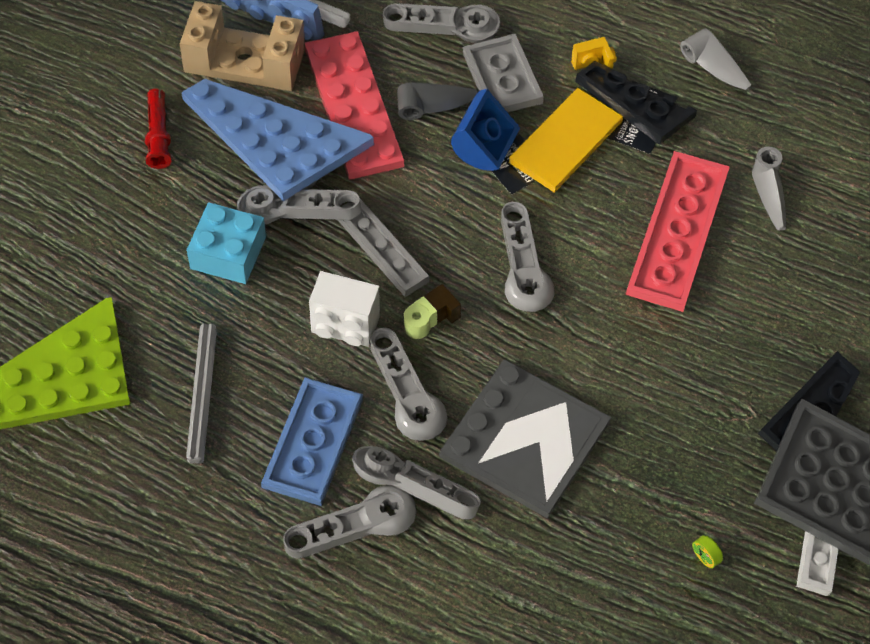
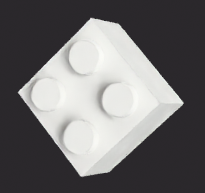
(344, 309)

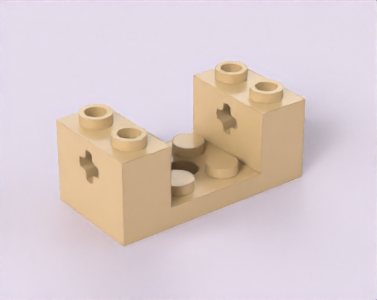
(214, 50)

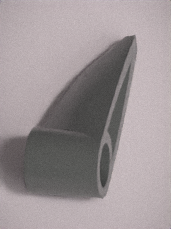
(422, 98)

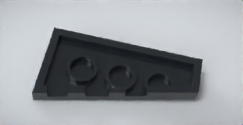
(645, 110)
(825, 389)

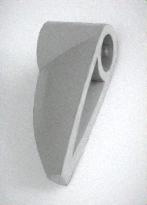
(714, 58)
(769, 184)

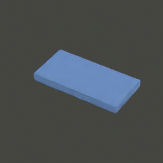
(312, 441)

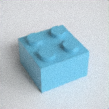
(226, 243)

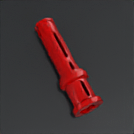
(157, 138)

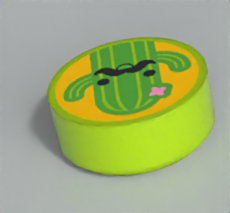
(707, 551)

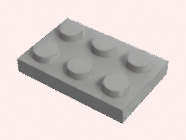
(504, 72)

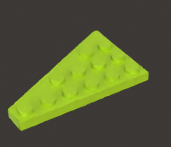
(66, 372)

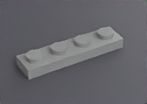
(385, 250)

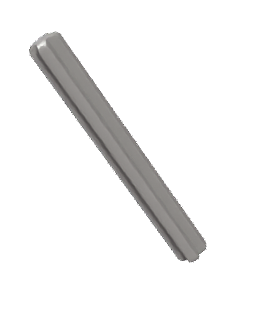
(201, 394)

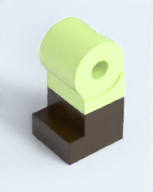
(430, 311)

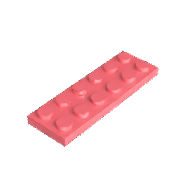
(354, 100)
(678, 231)

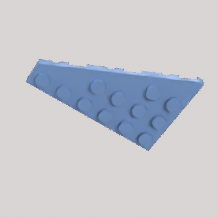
(274, 140)

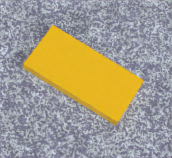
(565, 140)

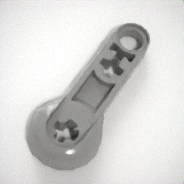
(445, 20)
(300, 205)
(524, 264)
(408, 391)
(386, 468)
(356, 522)

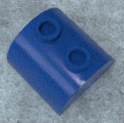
(484, 133)

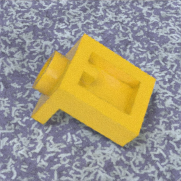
(593, 50)

